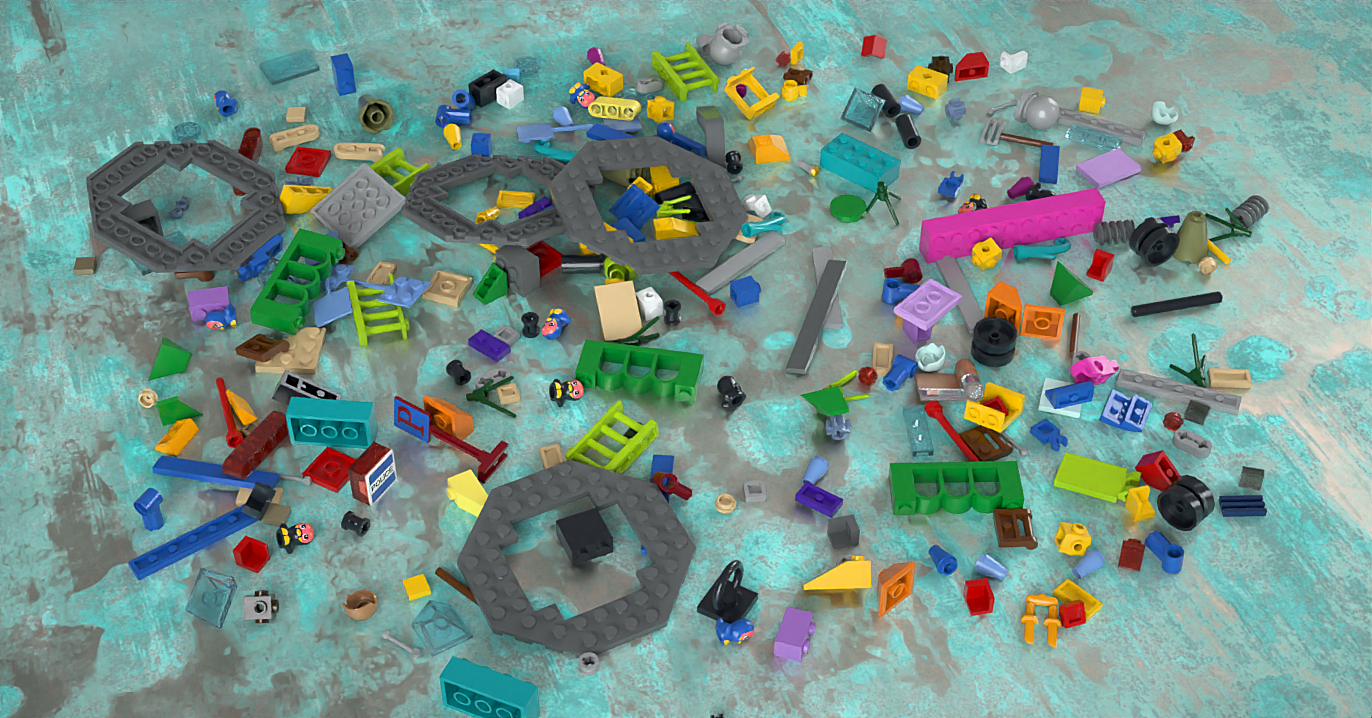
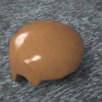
(361, 605)

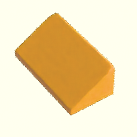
(241, 408)
(177, 437)

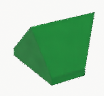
(492, 285)
(1067, 286)
(169, 359)
(827, 401)
(172, 410)

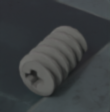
(1251, 210)
(1112, 230)

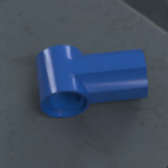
(447, 115)
(895, 290)
(901, 370)
(149, 508)
(1168, 553)

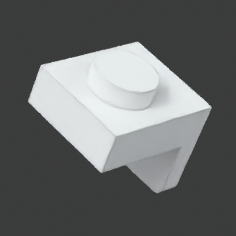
(1013, 62)
(758, 204)

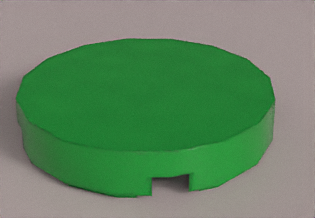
(848, 208)

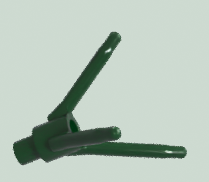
(883, 195)
(1236, 228)
(635, 339)
(1196, 374)
(482, 395)

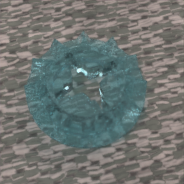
(521, 63)
(180, 131)

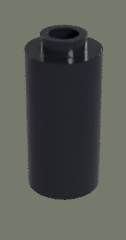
(891, 107)
(908, 131)
(674, 192)
(582, 264)

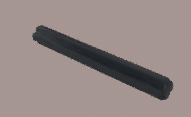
(1176, 304)

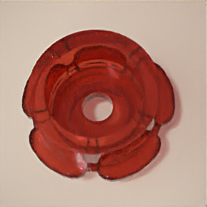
(783, 59)
(867, 375)
(1173, 421)

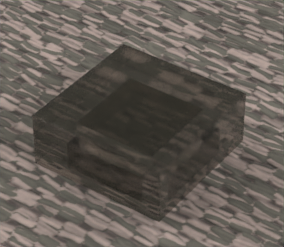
(1196, 412)
(1251, 478)

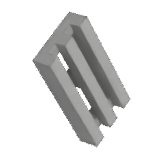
(994, 124)

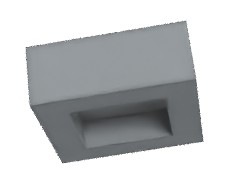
(507, 335)
(754, 491)

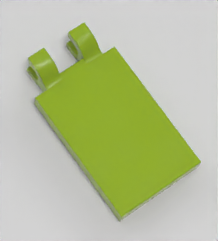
(1095, 478)

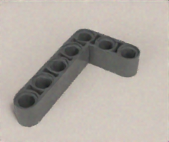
(713, 127)

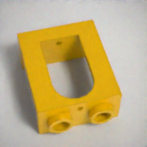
(766, 101)
(992, 418)

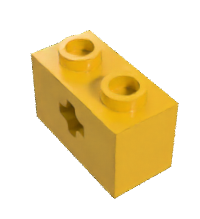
(603, 80)
(927, 82)

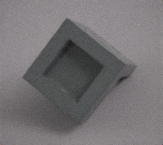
(843, 532)

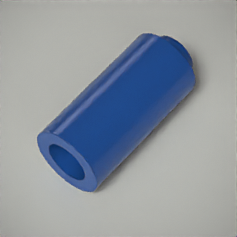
(463, 100)

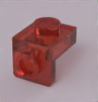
(1187, 142)
(1131, 554)

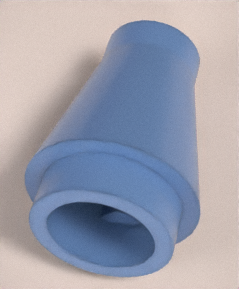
(910, 105)
(562, 116)
(816, 469)
(1090, 562)
(990, 567)

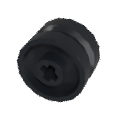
(1154, 241)
(994, 342)
(1185, 503)

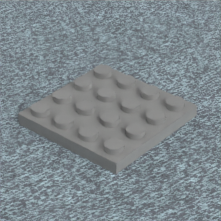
(358, 206)

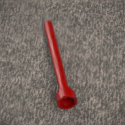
(715, 305)
(935, 411)
(234, 436)

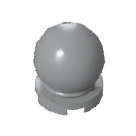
(728, 43)
(1039, 111)

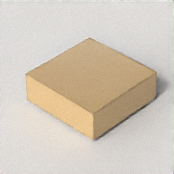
(296, 114)
(508, 394)

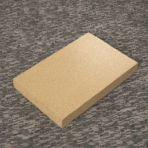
(618, 310)

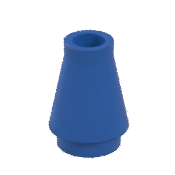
(944, 562)

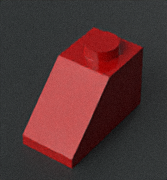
(972, 67)
(1157, 470)

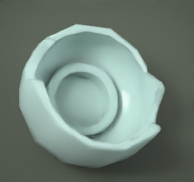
(1162, 114)
(930, 357)

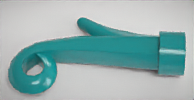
(560, 155)
(772, 224)
(1060, 245)

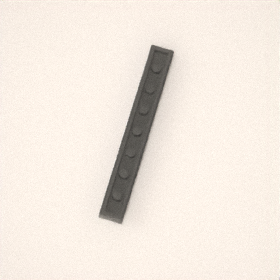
(816, 317)

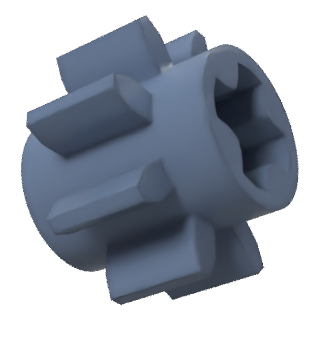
(955, 109)
(838, 427)

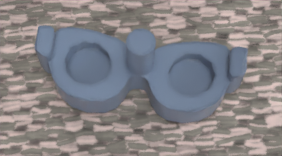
(304, 182)
(182, 205)

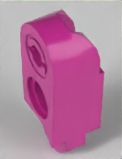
(1094, 370)

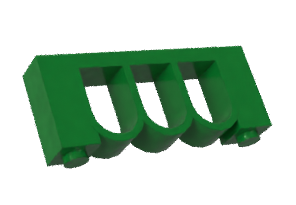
(291, 317)
(683, 386)
(907, 501)

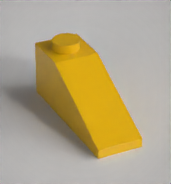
(661, 178)
(301, 199)
(672, 228)
(848, 574)

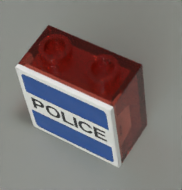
(372, 474)

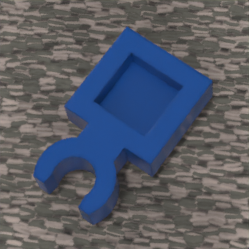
(951, 186)
(254, 268)
(1048, 432)

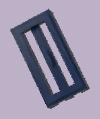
(1242, 506)

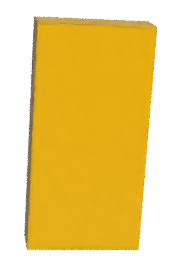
(515, 199)
(1069, 592)

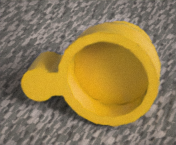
(791, 91)

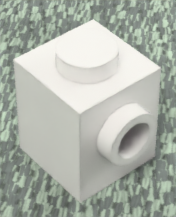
(510, 94)
(649, 303)

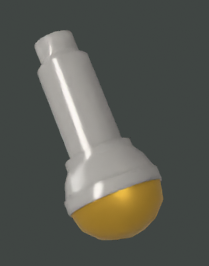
(813, 170)

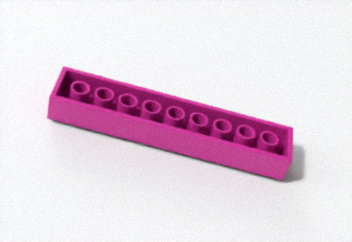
(1012, 224)

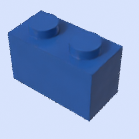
(343, 74)

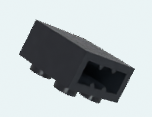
(584, 536)

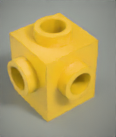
(660, 109)
(1167, 148)
(986, 254)
(1072, 538)

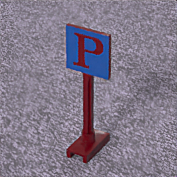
(418, 423)

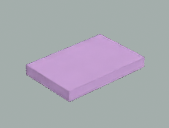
(1108, 168)
(928, 304)

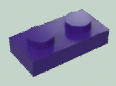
(536, 207)
(489, 345)
(819, 499)

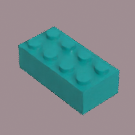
(859, 162)
(331, 422)
(486, 692)

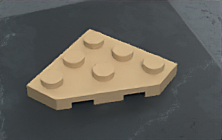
(302, 355)

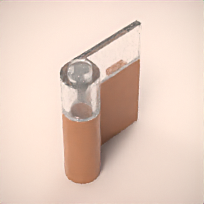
(960, 386)

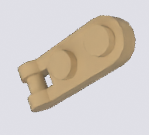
(293, 137)
(359, 151)

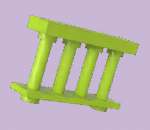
(675, 81)
(390, 163)
(362, 318)
(632, 447)

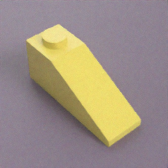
(467, 492)

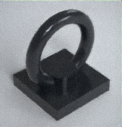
(728, 598)

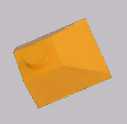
(768, 148)

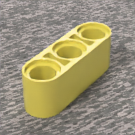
(607, 110)

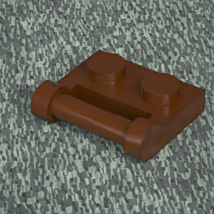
(262, 348)
(982, 447)
(1008, 529)

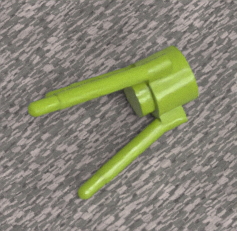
(667, 211)
(843, 380)

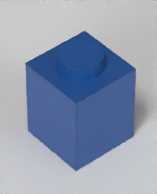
(481, 144)
(744, 291)

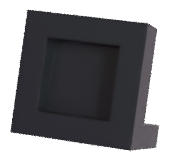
(258, 501)

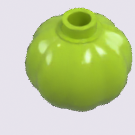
(614, 270)

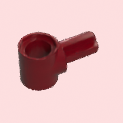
(908, 271)
(672, 486)

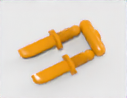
(1031, 620)

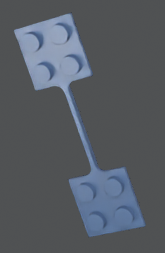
(545, 131)
(401, 292)
(334, 304)

